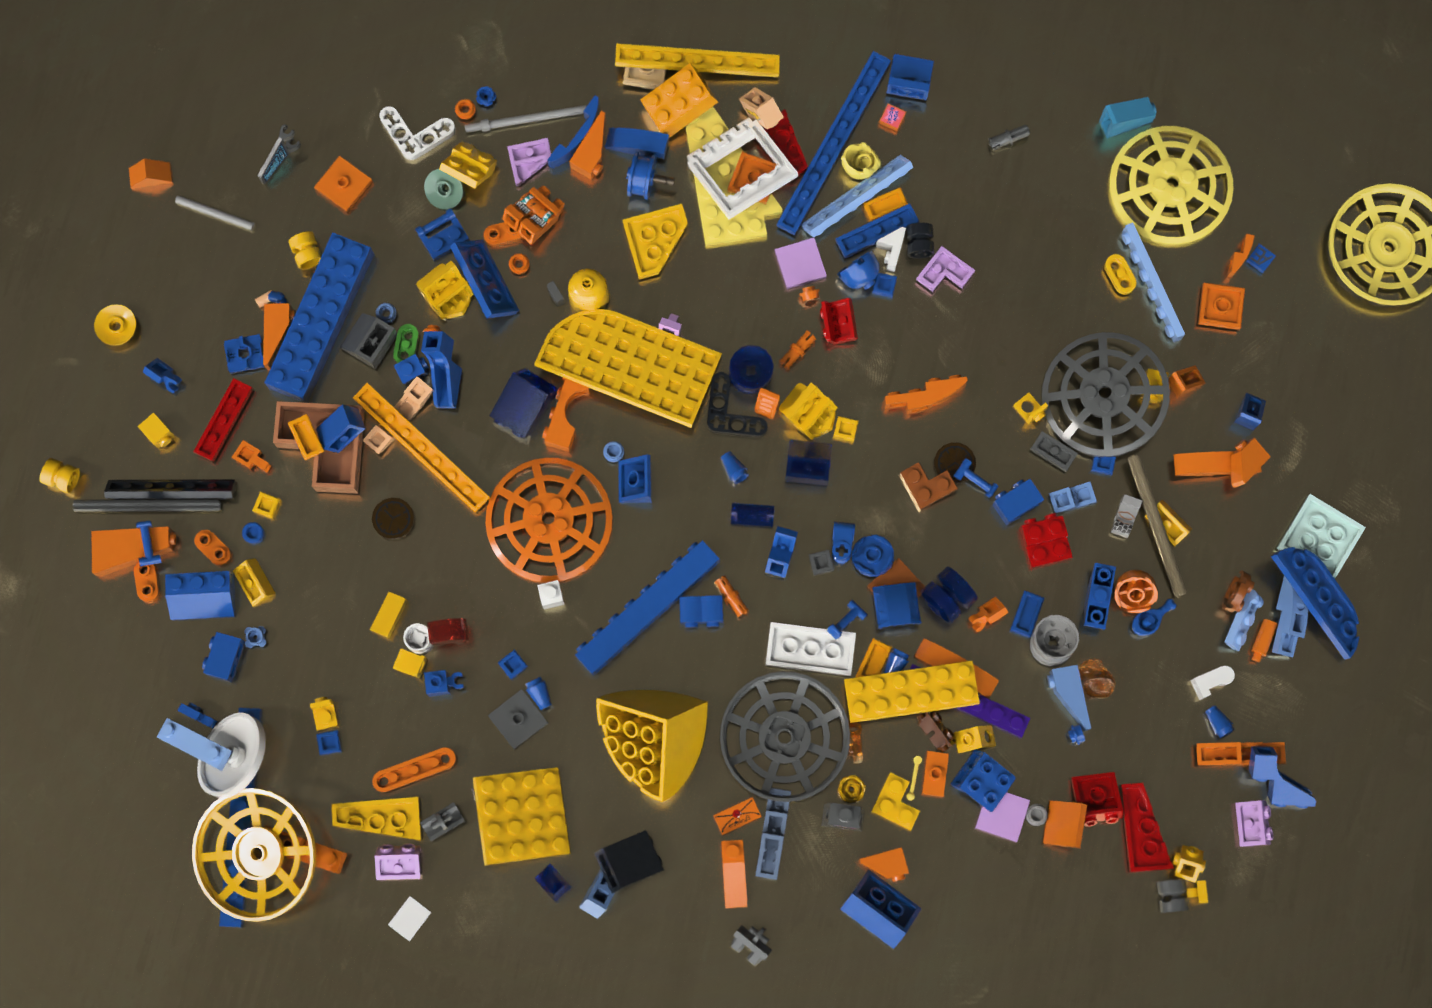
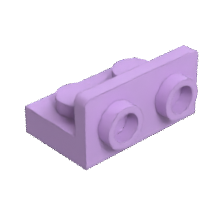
(1254, 823)
(398, 862)

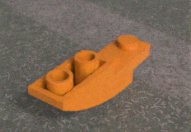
(935, 392)
(326, 857)

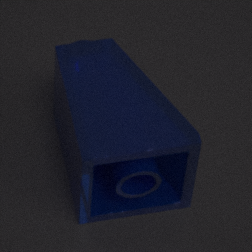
(523, 402)

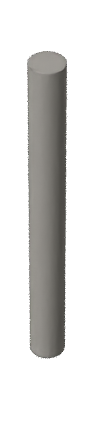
(214, 212)

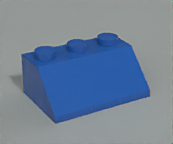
(200, 595)
(881, 909)

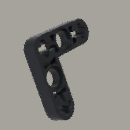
(721, 413)

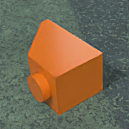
(1247, 461)
(887, 864)

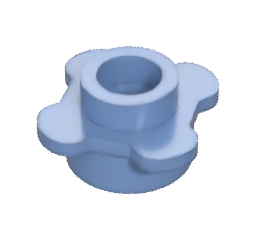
(251, 632)

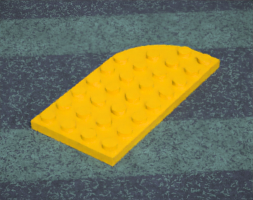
(631, 362)

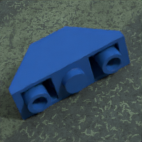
(1098, 596)

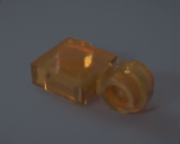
(856, 746)

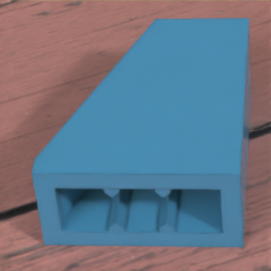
(1127, 116)

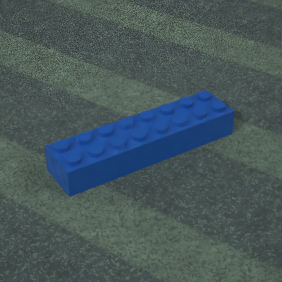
(319, 318)

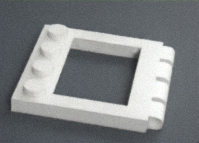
(750, 193)

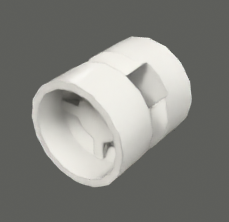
(417, 639)

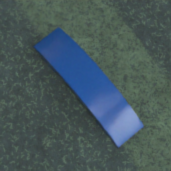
(562, 154)

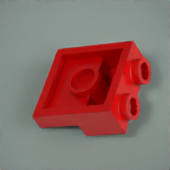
(1046, 540)
(1100, 795)

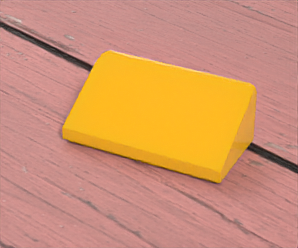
(1174, 525)
(253, 581)
(389, 615)

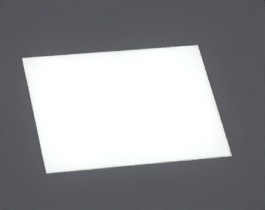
(409, 918)

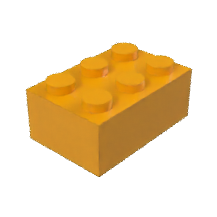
(679, 100)

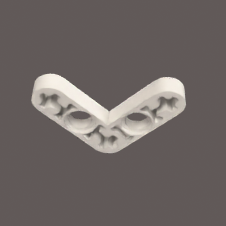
(416, 140)

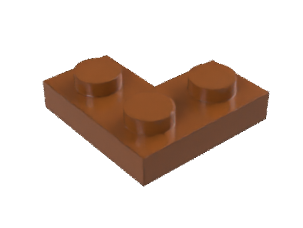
(925, 490)

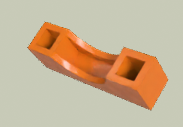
(560, 432)

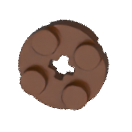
(1237, 592)

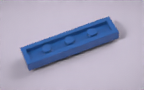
(871, 232)

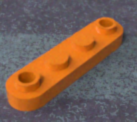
(414, 770)

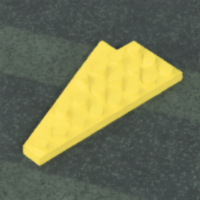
(715, 225)

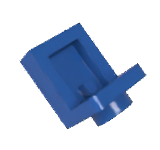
(411, 368)

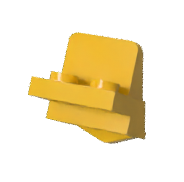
(446, 291)
(809, 410)

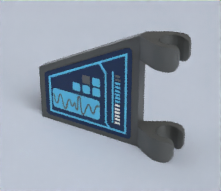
(278, 154)

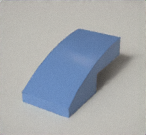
(1073, 497)

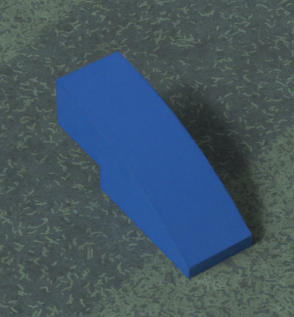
(631, 140)

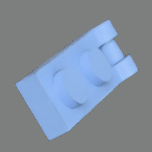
(1243, 620)

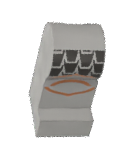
(1125, 515)

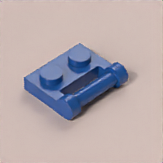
(440, 243)

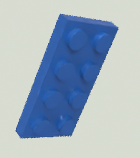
(484, 278)

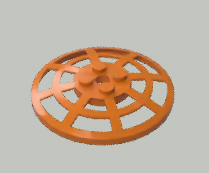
(558, 529)

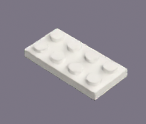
(810, 649)

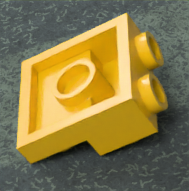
(469, 164)

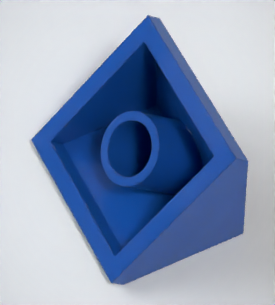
(635, 480)

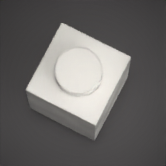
(551, 594)

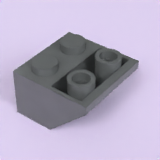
(369, 340)

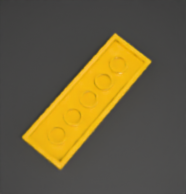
(911, 691)

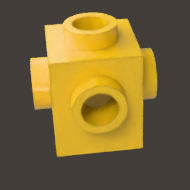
(1189, 863)

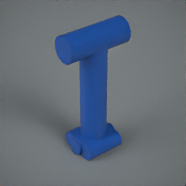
(964, 470)
(149, 558)
(836, 630)

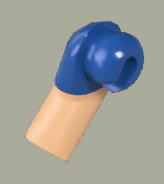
(271, 296)

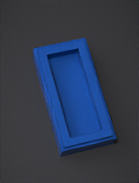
(1027, 614)

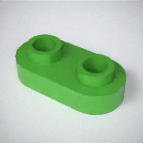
(405, 345)

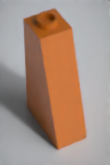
(123, 547)

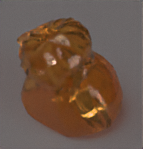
(1096, 679)

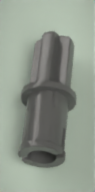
(1008, 137)

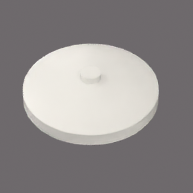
(247, 740)

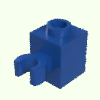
(439, 682)

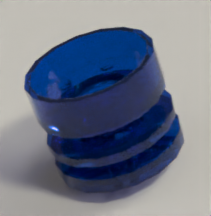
(748, 358)

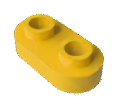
(1119, 275)

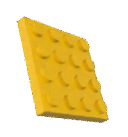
(521, 816)

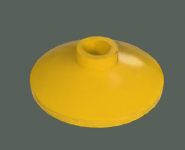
(108, 318)

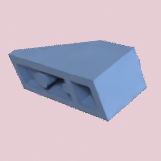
(1069, 690)
(597, 896)

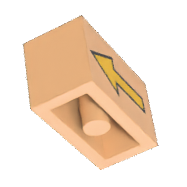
(761, 107)

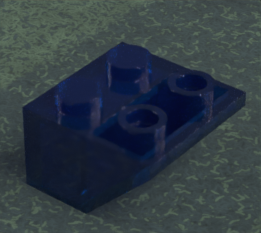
(808, 462)

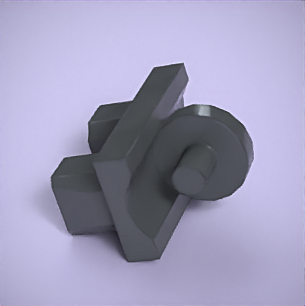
(442, 821)
(754, 941)

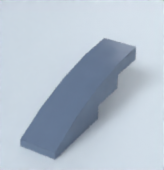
(772, 836)

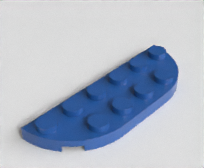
(1321, 596)

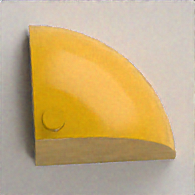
(653, 737)

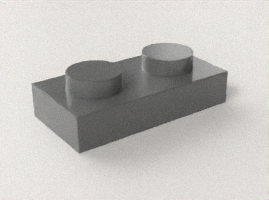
(1053, 451)

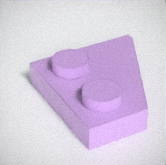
(528, 158)

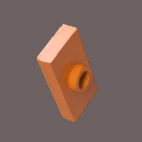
(935, 774)

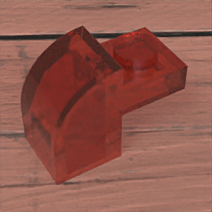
(448, 631)

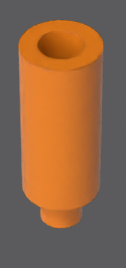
(1263, 639)

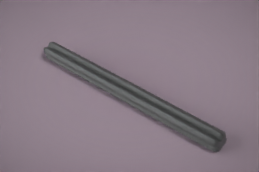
(147, 505)

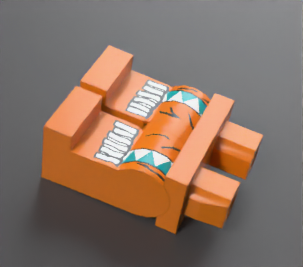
(533, 213)

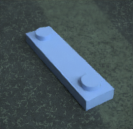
(194, 744)

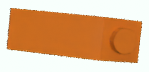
(589, 155)
(276, 324)
(734, 874)

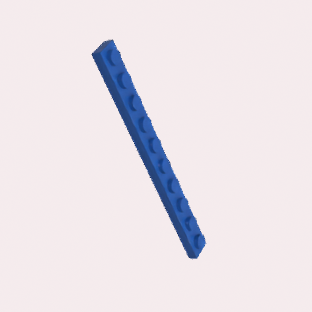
(833, 143)
(244, 823)

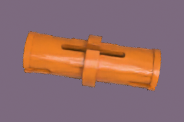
(797, 350)
(731, 596)

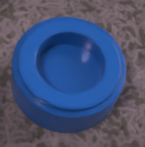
(253, 533)

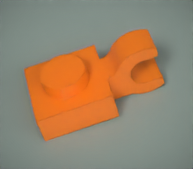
(250, 456)
(989, 611)

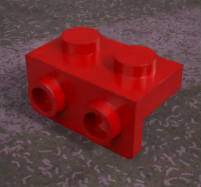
(839, 321)

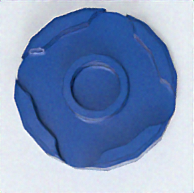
(873, 555)

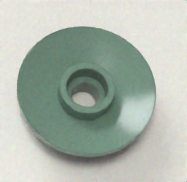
(437, 193)

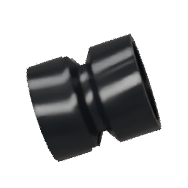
(920, 240)

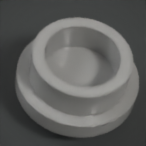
(1036, 815)

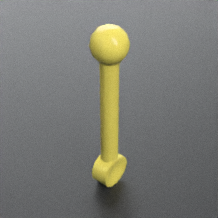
(917, 760)

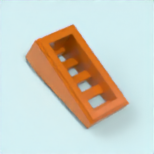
(767, 403)

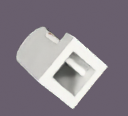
(1218, 677)

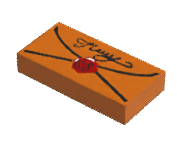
(737, 816)

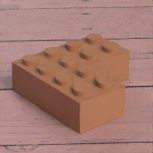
(331, 470)

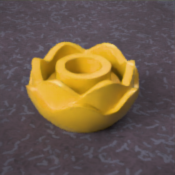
(855, 782)

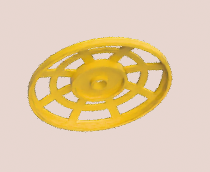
(244, 857)

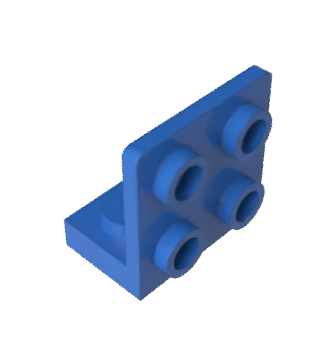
(910, 77)
(983, 780)

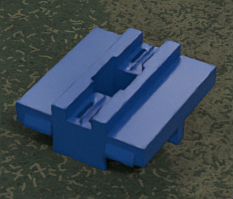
(252, 361)

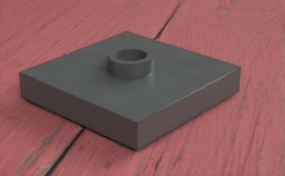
(518, 719)

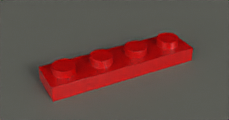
(223, 420)

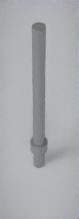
(485, 125)

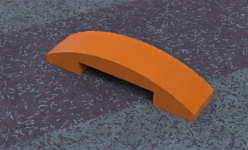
(936, 655)

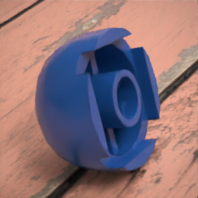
(861, 272)

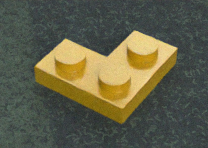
(890, 806)

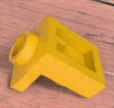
(324, 713)

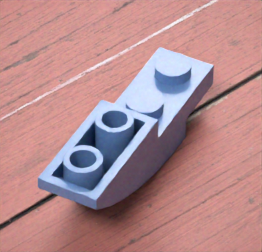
(1292, 620)

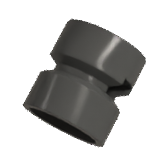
(1172, 896)

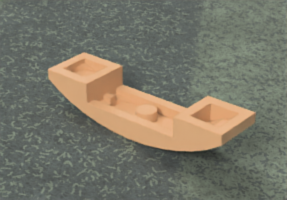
(409, 405)

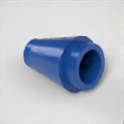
(735, 469)
(896, 661)
(538, 692)
(1220, 722)

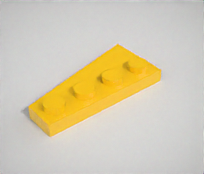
(388, 817)

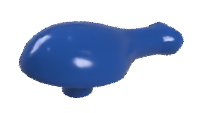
(1149, 621)

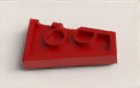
(785, 139)

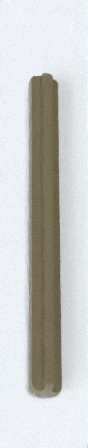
(1157, 525)

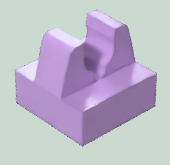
(671, 325)

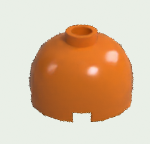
(1136, 591)

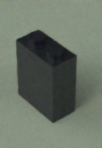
(629, 861)

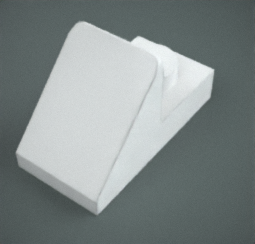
(893, 243)

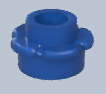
(485, 91)
(1076, 734)

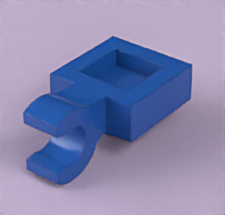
(161, 372)

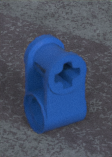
(842, 539)

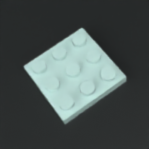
(1323, 532)

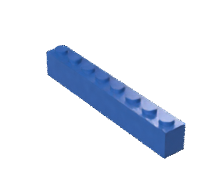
(647, 608)

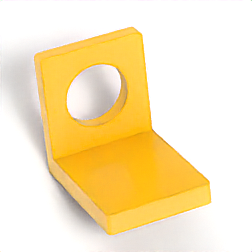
(1037, 413)
(410, 663)
(974, 738)

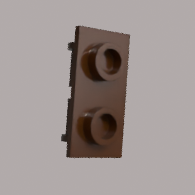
(942, 735)

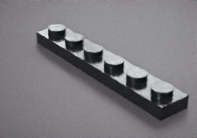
(170, 489)

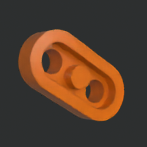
(503, 237)
(212, 547)
(146, 580)

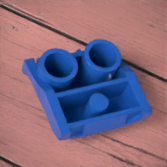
(896, 605)

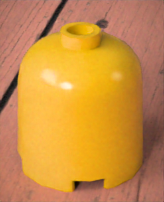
(591, 297)

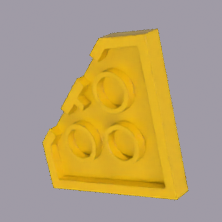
(654, 238)

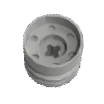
(1050, 629)

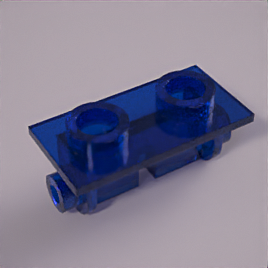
(752, 515)

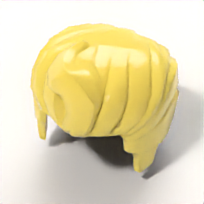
(860, 161)

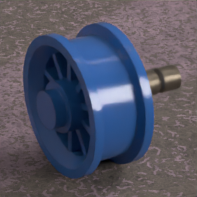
(643, 175)

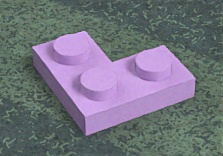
(945, 265)

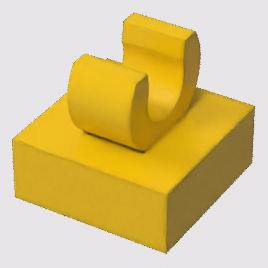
(1200, 892)

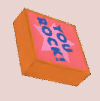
(892, 117)

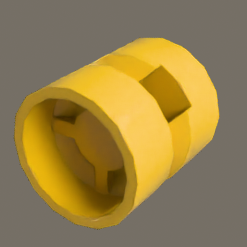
(305, 248)
(58, 475)

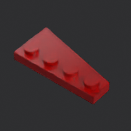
(1143, 838)

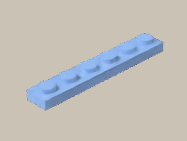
(856, 196)
(1155, 288)

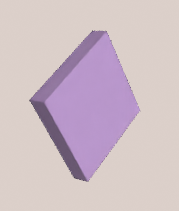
(800, 263)
(1005, 819)

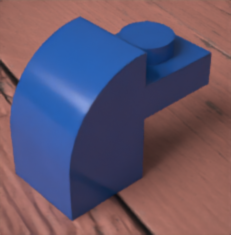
(781, 552)

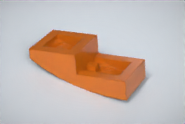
(1237, 258)

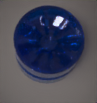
(953, 591)

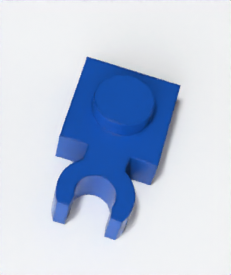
(193, 712)

